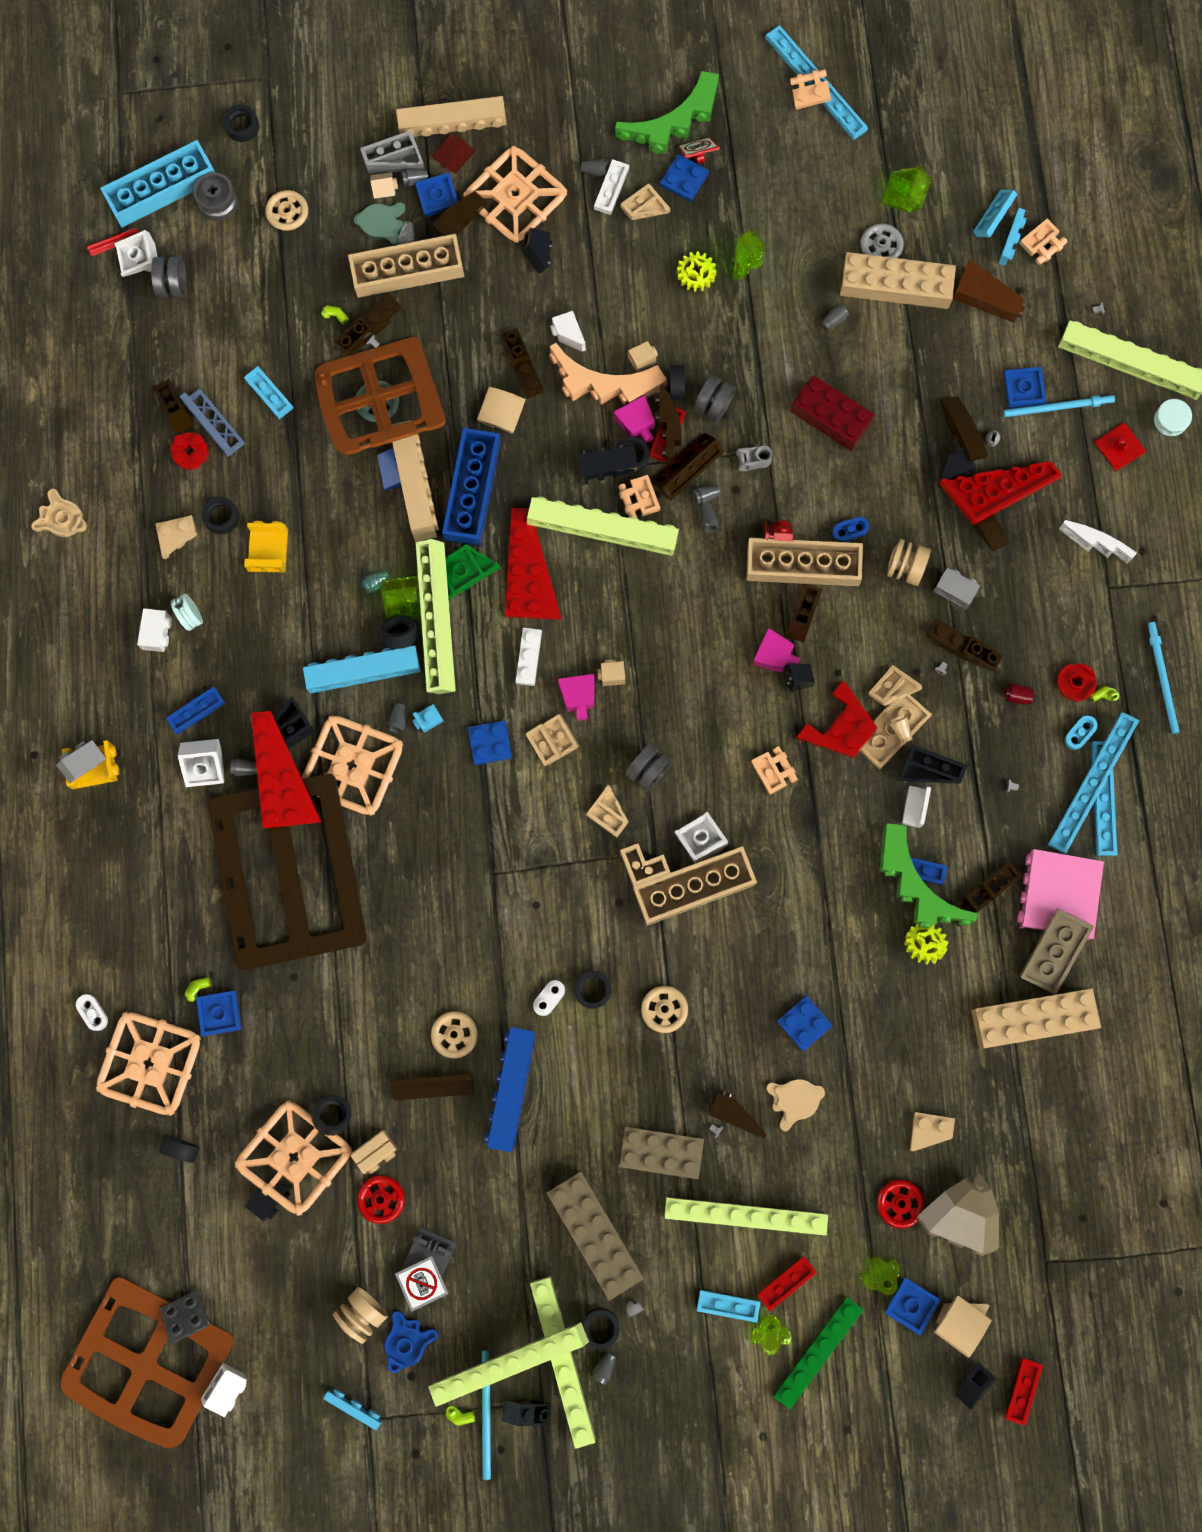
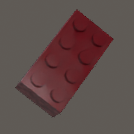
(832, 413)

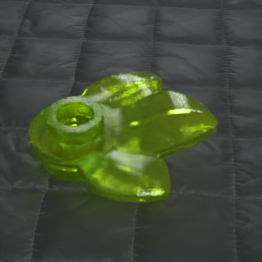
(880, 1273)
(772, 1337)

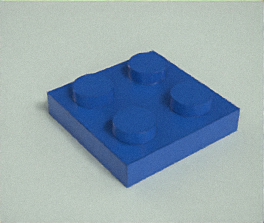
(684, 178)
(436, 194)
(1024, 387)
(490, 743)
(219, 1013)
(804, 1023)
(912, 1306)

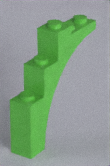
(676, 123)
(910, 887)

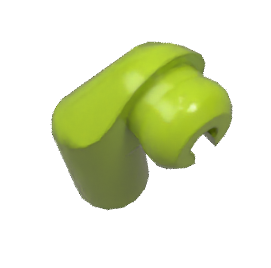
(334, 311)
(1106, 693)
(193, 988)
(458, 1417)

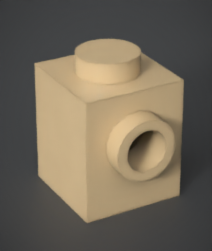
(383, 185)
(642, 356)
(612, 673)

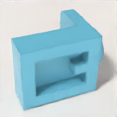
(427, 718)

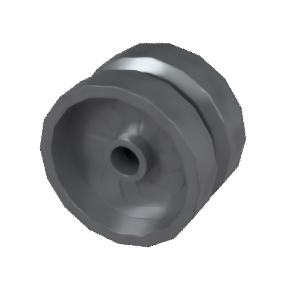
(215, 196)
(168, 277)
(714, 398)
(649, 767)

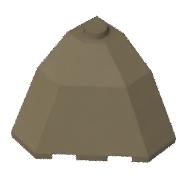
(965, 1216)

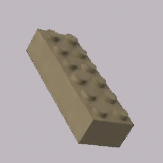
(595, 1235)

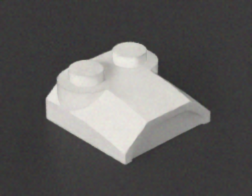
(136, 253)
(702, 838)

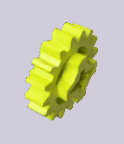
(691, 277)
(932, 950)

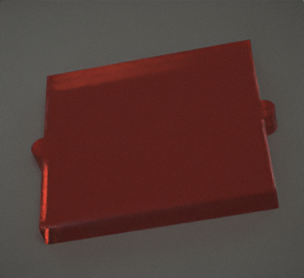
(453, 153)

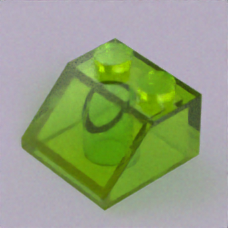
(907, 189)

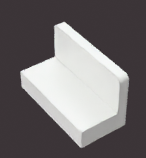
(916, 806)

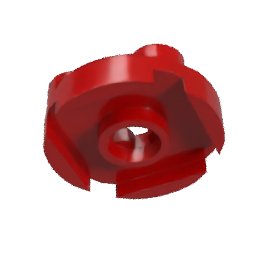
(182, 443)
(1073, 692)

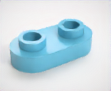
(1079, 733)

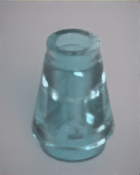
(373, 582)

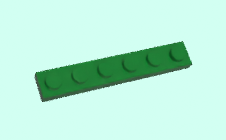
(818, 1353)

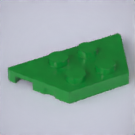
(466, 569)

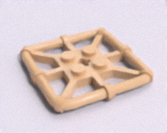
(527, 193)
(363, 759)
(153, 1075)
(292, 1171)

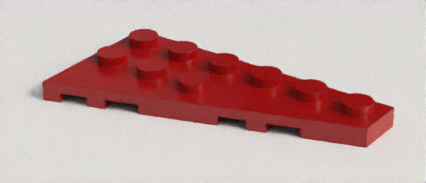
(997, 489)
(528, 580)
(281, 788)

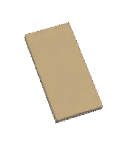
(885, 742)

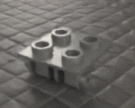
(430, 1244)
(184, 1317)

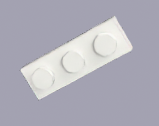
(611, 187)
(528, 656)

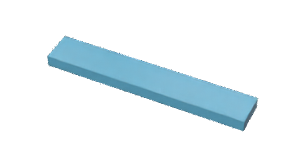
(1104, 812)

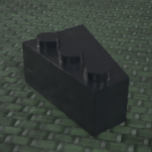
(607, 462)
(293, 723)
(930, 767)

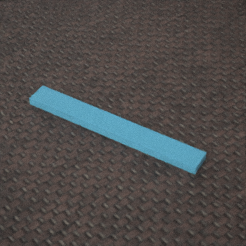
(801, 64)
(1093, 783)

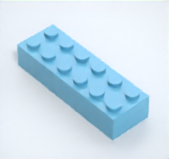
(157, 183)

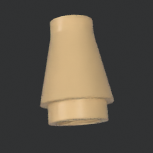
(901, 728)

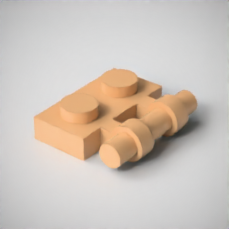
(812, 94)
(1039, 237)
(644, 494)
(769, 773)

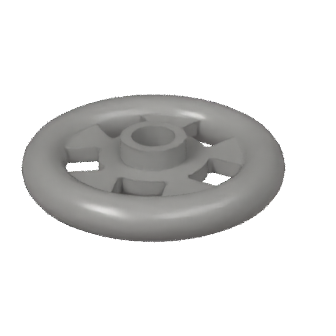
(878, 229)

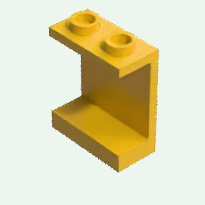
(267, 547)
(103, 773)

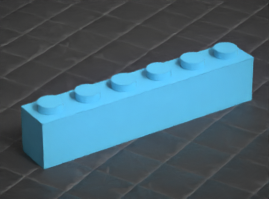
(361, 669)

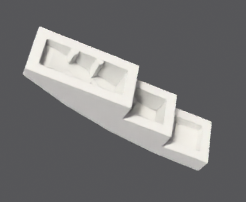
(1089, 537)

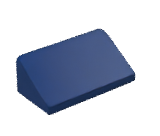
(389, 470)

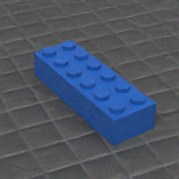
(471, 487)
(511, 1089)

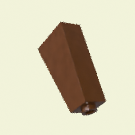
(988, 294)

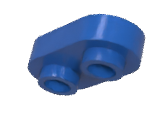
(849, 529)

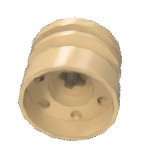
(908, 562)
(356, 1319)

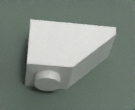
(568, 331)

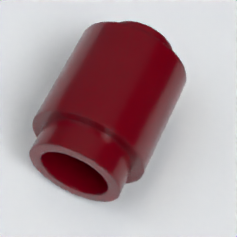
(1019, 694)

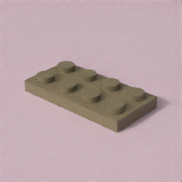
(1056, 951)
(661, 1153)

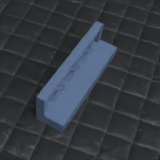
(206, 423)

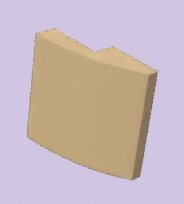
(500, 409)
(552, 740)
(963, 1326)

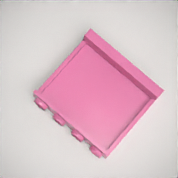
(1059, 883)

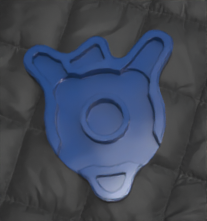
(406, 1342)

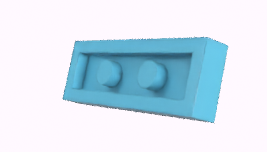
(995, 213)
(1013, 237)
(268, 392)
(728, 1306)
(353, 1408)

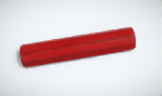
(109, 243)

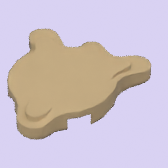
(60, 517)
(796, 1100)

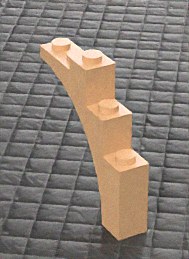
(604, 387)

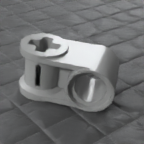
(752, 457)

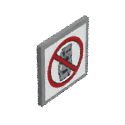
(421, 1283)

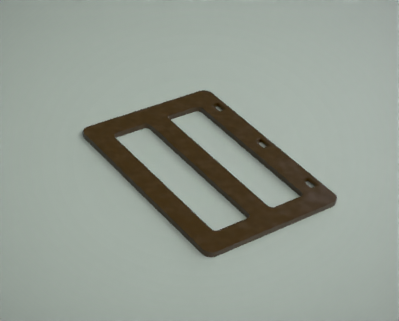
(237, 902)

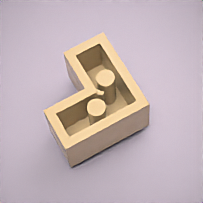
(641, 870)

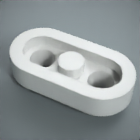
(549, 998)
(92, 1013)

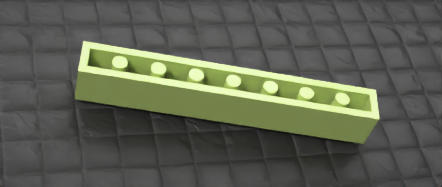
(1132, 359)
(602, 526)
(435, 616)
(746, 1216)
(508, 1364)
(564, 1365)

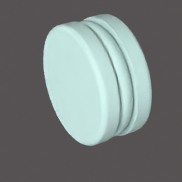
(1172, 417)
(186, 612)

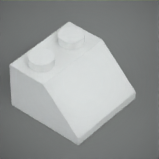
(201, 762)

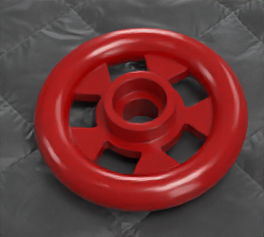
(883, 1205)
(389, 1214)

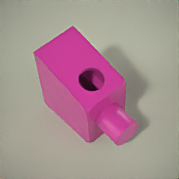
(636, 419)
(775, 653)
(578, 694)

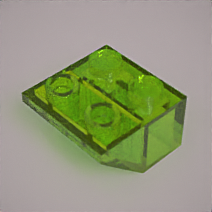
(748, 254)
(401, 597)

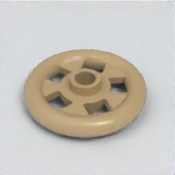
(292, 197)
(653, 996)
(469, 1041)

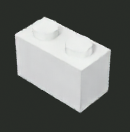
(154, 630)
(224, 1390)

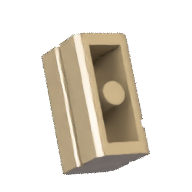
(374, 1152)

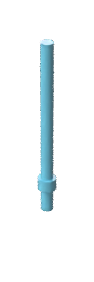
(1093, 401)
(1155, 642)
(486, 1444)

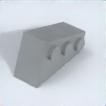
(392, 154)

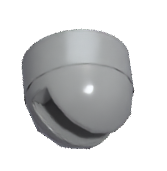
(988, 438)
(633, 1307)

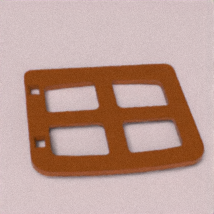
(376, 396)
(143, 1367)

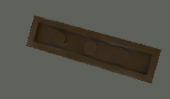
(690, 466)
(432, 1087)

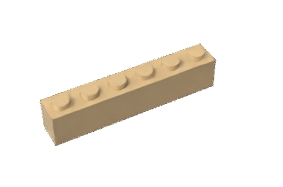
(452, 116)

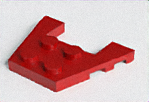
(849, 730)

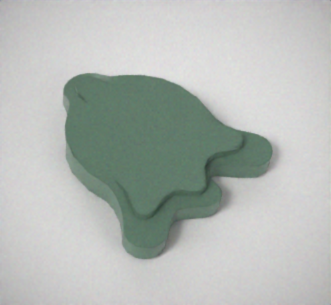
(381, 221)

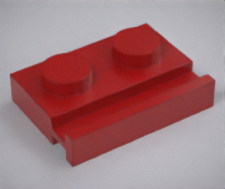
(779, 531)

